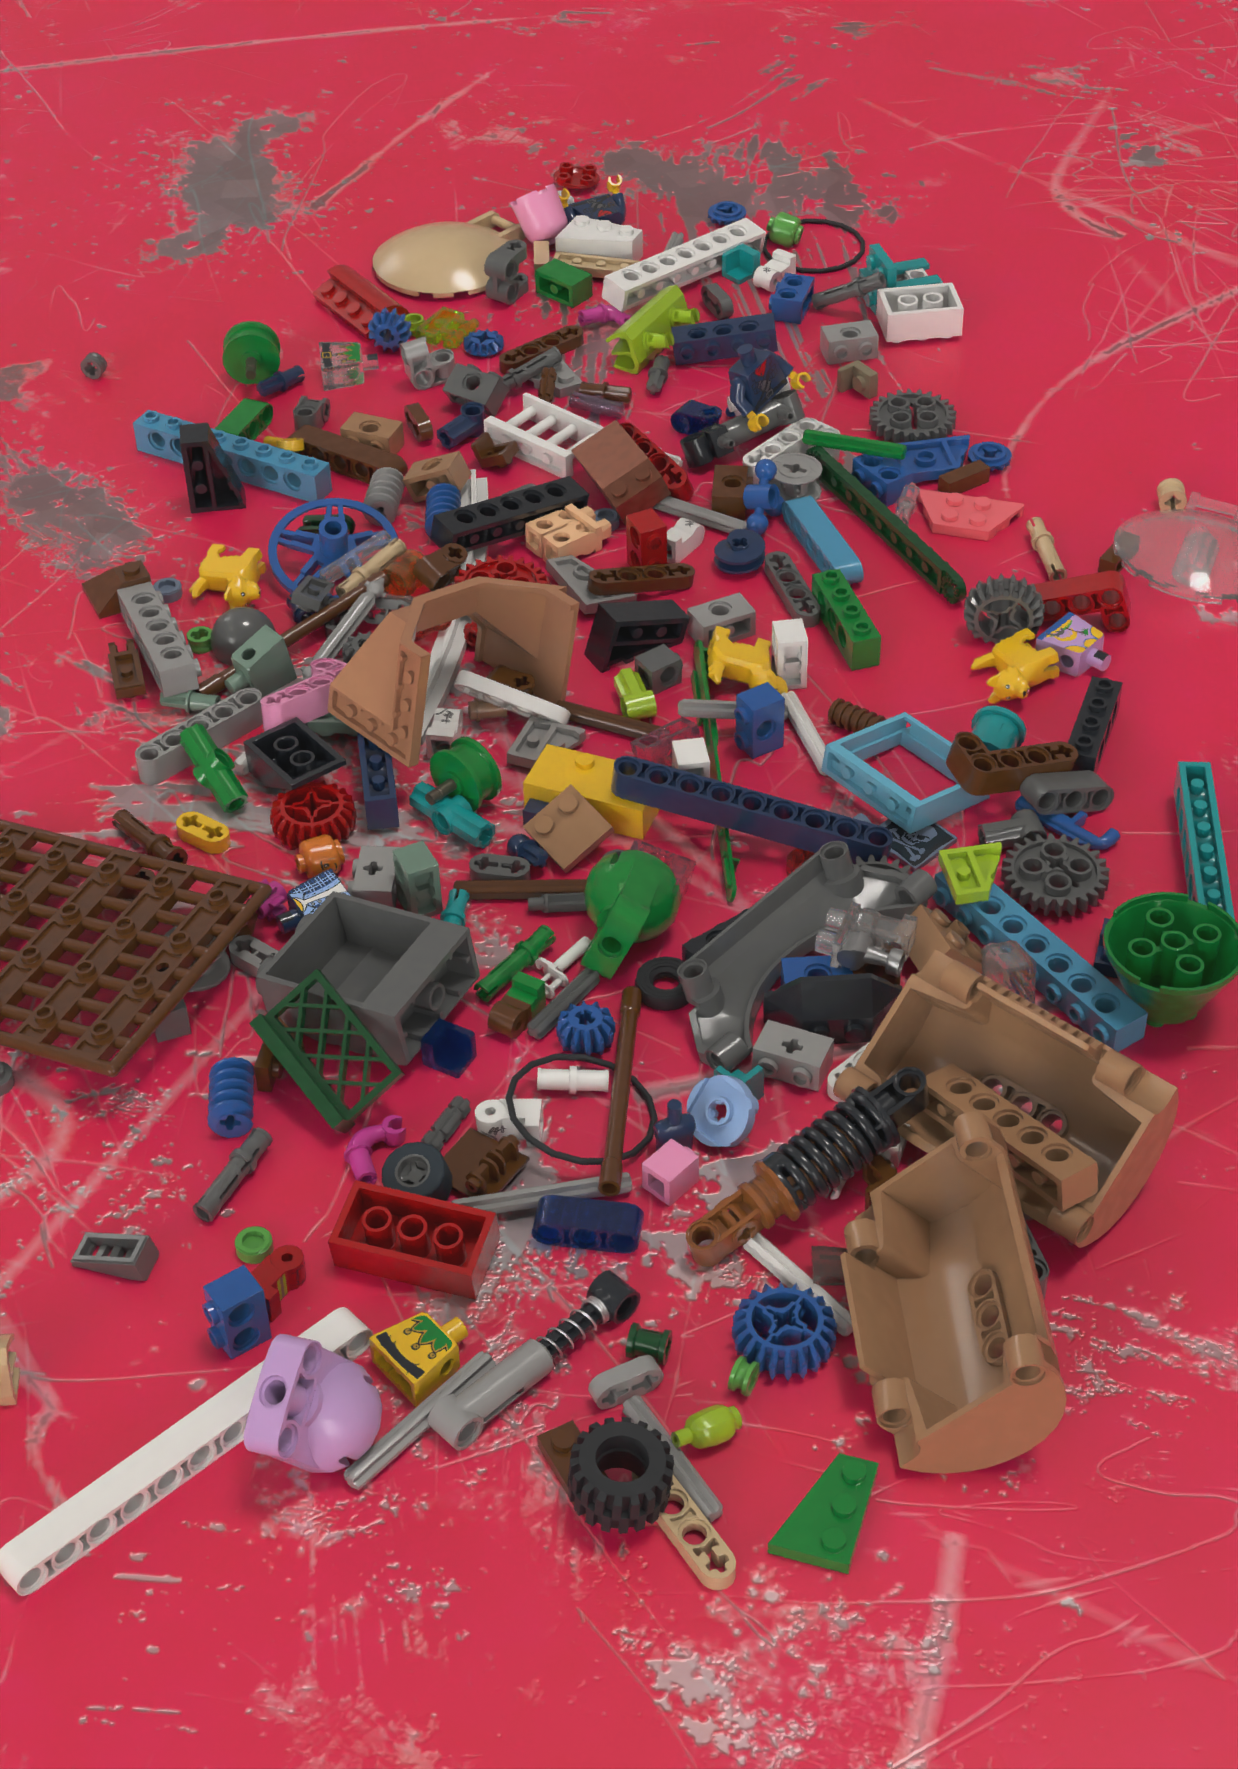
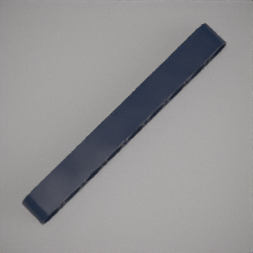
(745, 809)

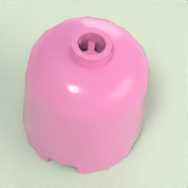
(540, 214)

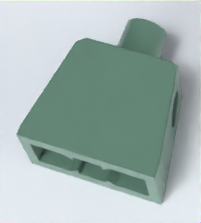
(261, 663)

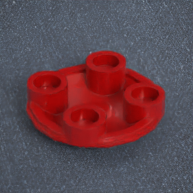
(576, 176)

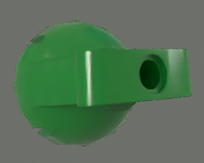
(629, 903)

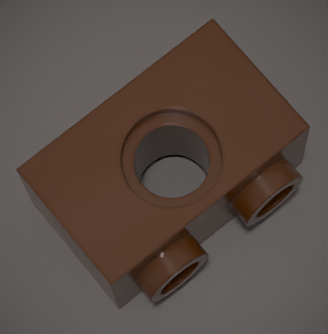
(728, 490)

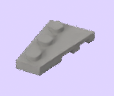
(574, 574)

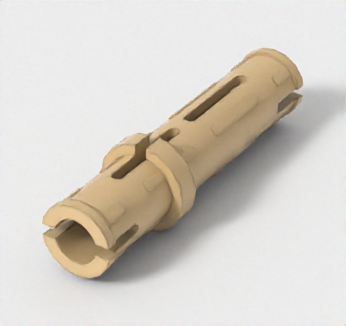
(1043, 542)
(376, 563)

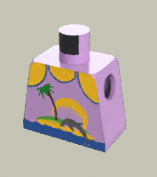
(1077, 645)

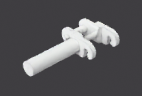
(554, 970)

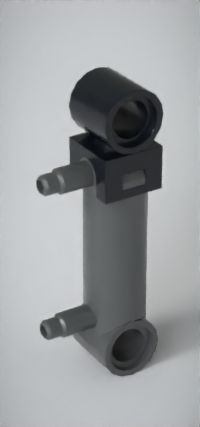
(721, 438)

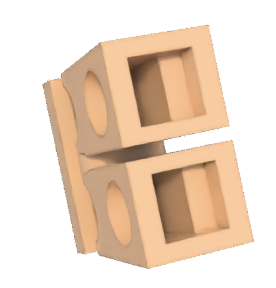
(566, 533)

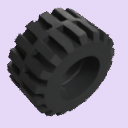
(615, 1502)

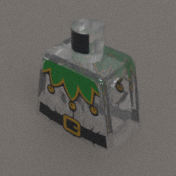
(344, 364)

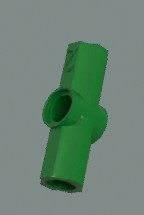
(213, 768)

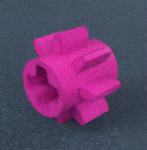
(274, 904)

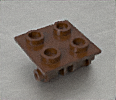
(484, 1164)

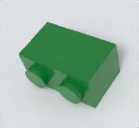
(563, 283)

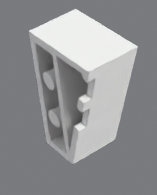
(600, 239)

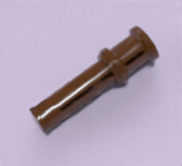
(153, 844)

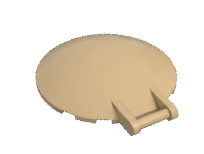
(443, 255)

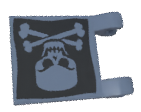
(918, 847)

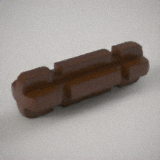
(547, 384)

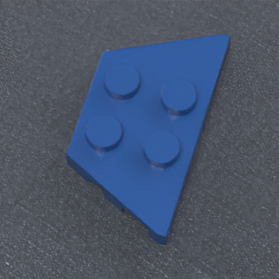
(935, 456)

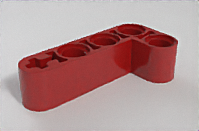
(663, 463)
(1088, 594)

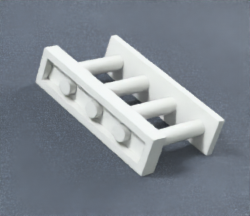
(535, 450)

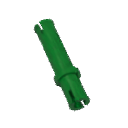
(524, 954)

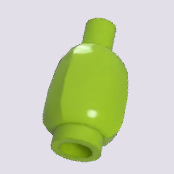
(708, 1427)

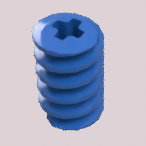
(440, 499)
(231, 1097)

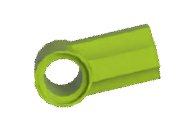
(634, 698)

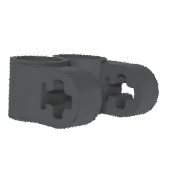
(502, 267)

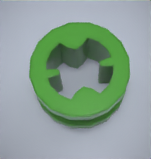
(199, 639)
(743, 1376)

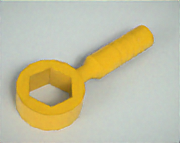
(291, 444)

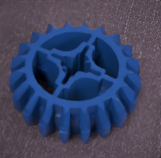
(788, 1342)

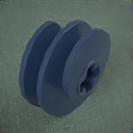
(740, 552)

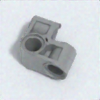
(433, 366)

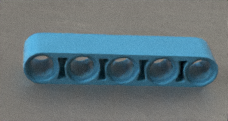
(821, 538)

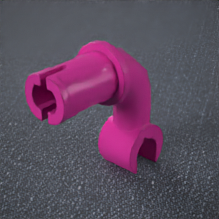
(602, 314)
(359, 1148)

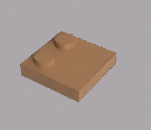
(568, 828)

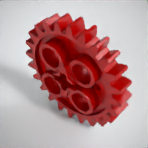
(503, 569)

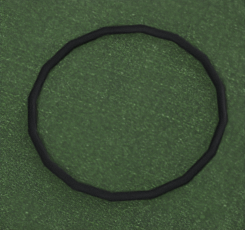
(829, 269)
(576, 1057)

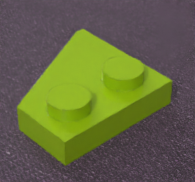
(970, 871)

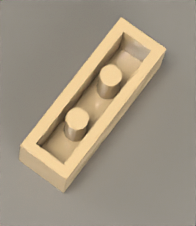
(541, 253)

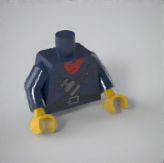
(599, 208)
(757, 380)

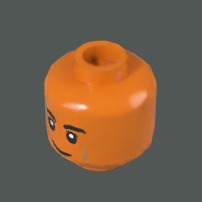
(319, 855)

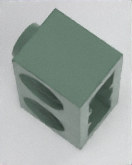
(417, 879)

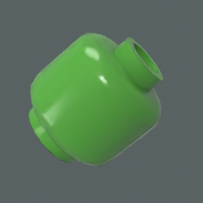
(785, 229)

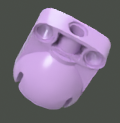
(312, 1407)

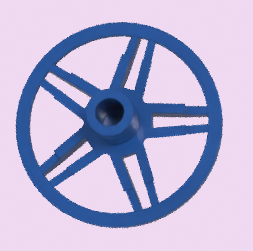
(327, 545)

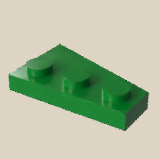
(829, 1517)

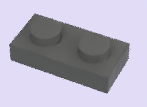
(312, 594)

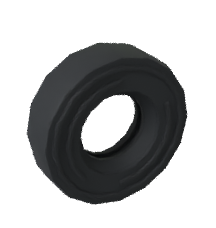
(659, 998)

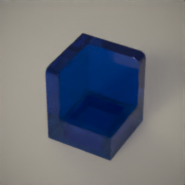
(448, 1048)

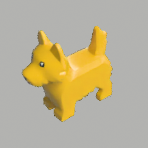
(231, 574)
(741, 661)
(1018, 666)

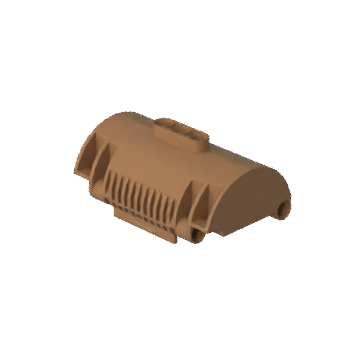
(1102, 1097)
(953, 1309)

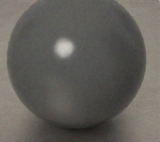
(234, 629)

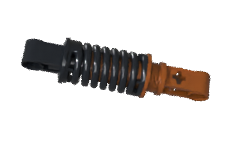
(810, 1164)

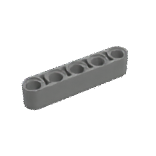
(223, 721)

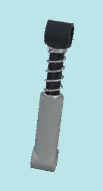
(462, 1416)

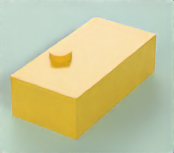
(592, 778)

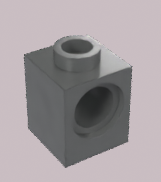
(659, 668)

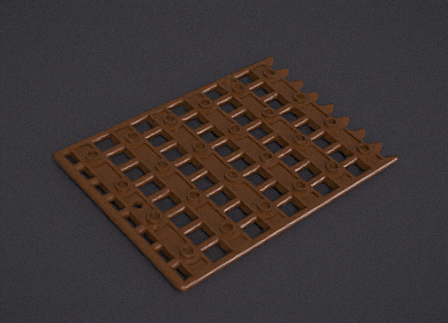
(112, 949)

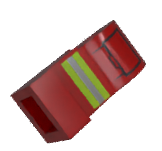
(280, 1277)

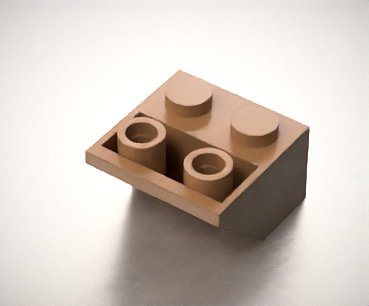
(946, 936)

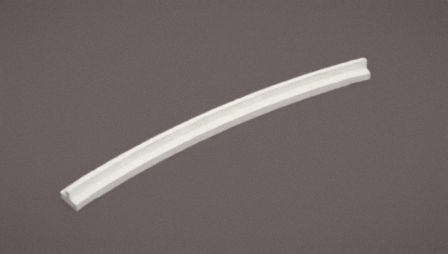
(450, 643)

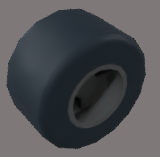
(415, 1162)

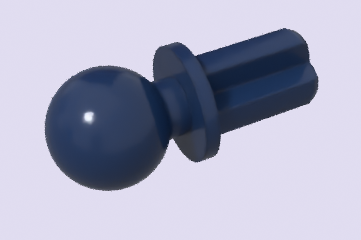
(524, 847)

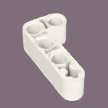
(787, 441)

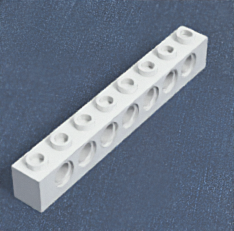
(678, 265)

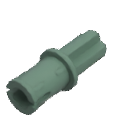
(190, 701)

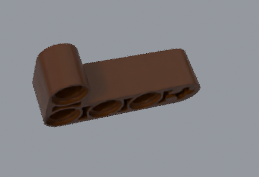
(1004, 770)

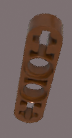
(564, 339)
(640, 579)

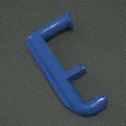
(1072, 827)

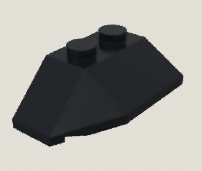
(833, 1005)

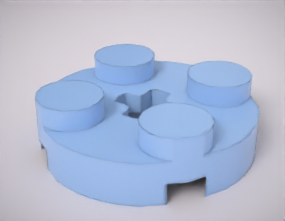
(740, 1110)

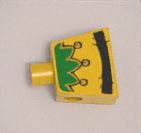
(418, 1354)

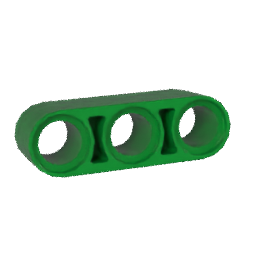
(247, 419)

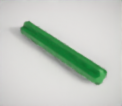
(854, 444)

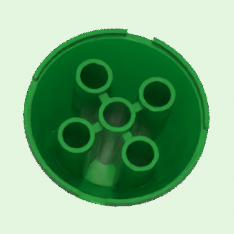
(1171, 953)

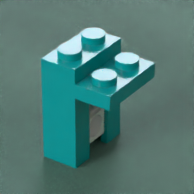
(896, 274)

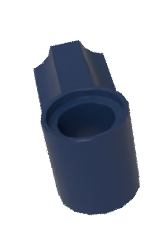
(466, 425)

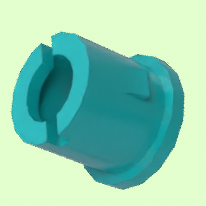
(998, 728)

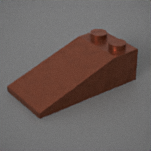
(621, 471)

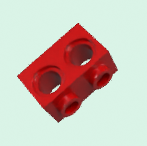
(646, 539)

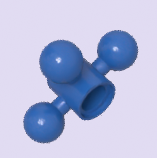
(762, 497)

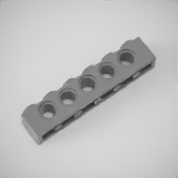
(159, 639)

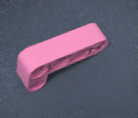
(304, 699)

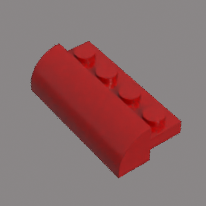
(354, 298)

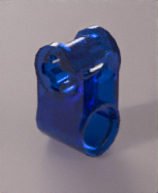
(694, 417)

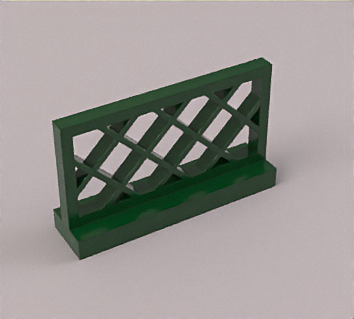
(303, 1070)

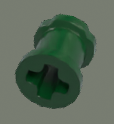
(649, 1342)

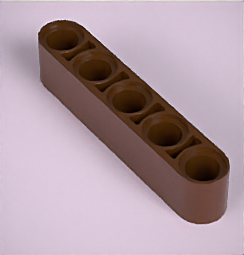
(346, 455)

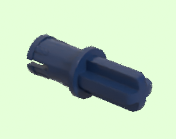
(280, 381)

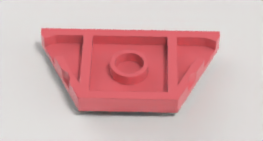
(967, 515)

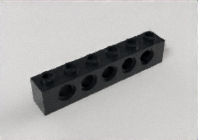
(504, 515)

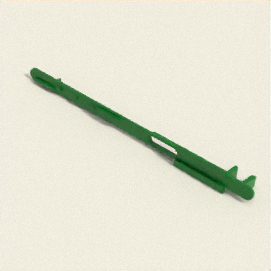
(701, 691)

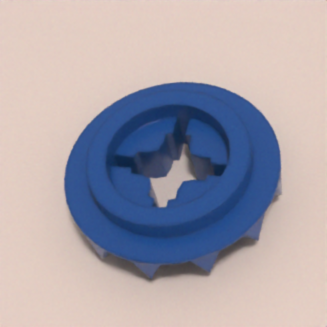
(726, 212)
(491, 343)
(991, 453)

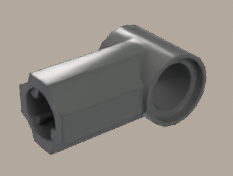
(1021, 825)

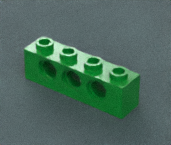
(846, 620)

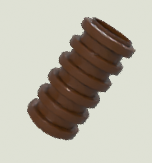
(851, 716)

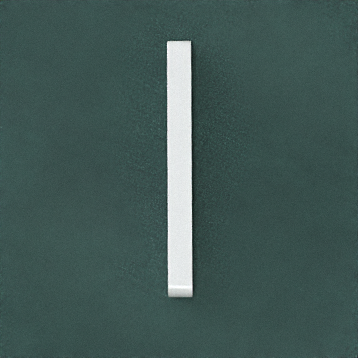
(154, 1470)

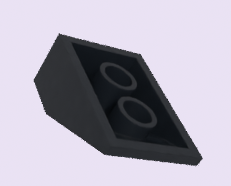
(290, 756)

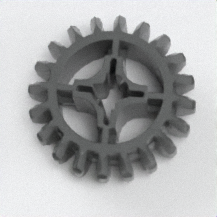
(1000, 601)

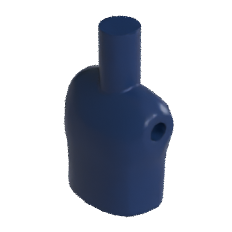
(676, 1126)

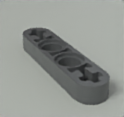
(796, 587)

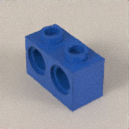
(792, 298)
(882, 476)
(236, 1312)

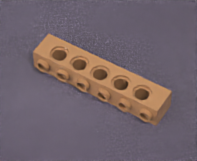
(1036, 1153)

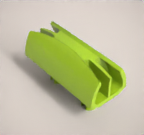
(650, 329)

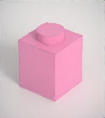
(670, 1171)

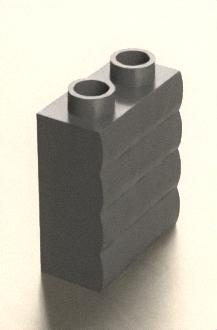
(383, 961)

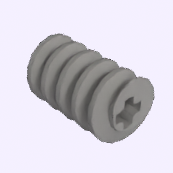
(384, 493)

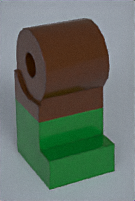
(518, 1005)

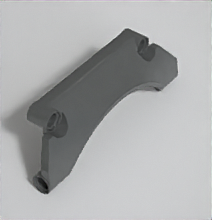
(744, 960)

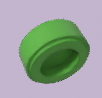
(253, 1244)

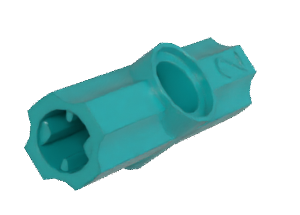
(453, 816)

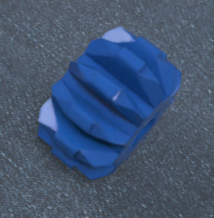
(389, 329)
(585, 1029)

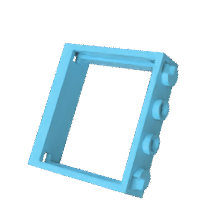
(846, 766)

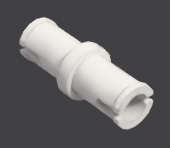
(572, 1079)

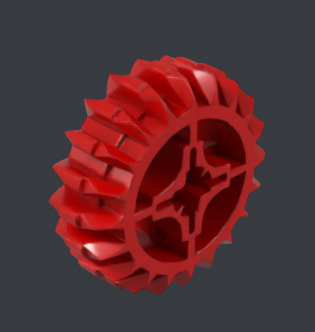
(311, 813)

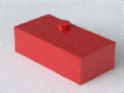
(414, 1239)

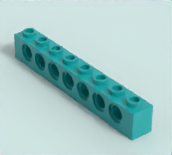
(1201, 836)

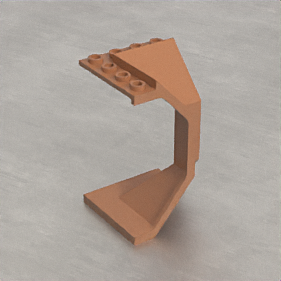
(518, 627)

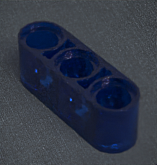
(588, 1224)

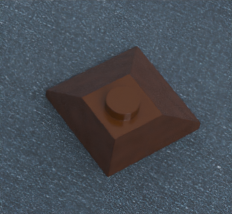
(103, 588)

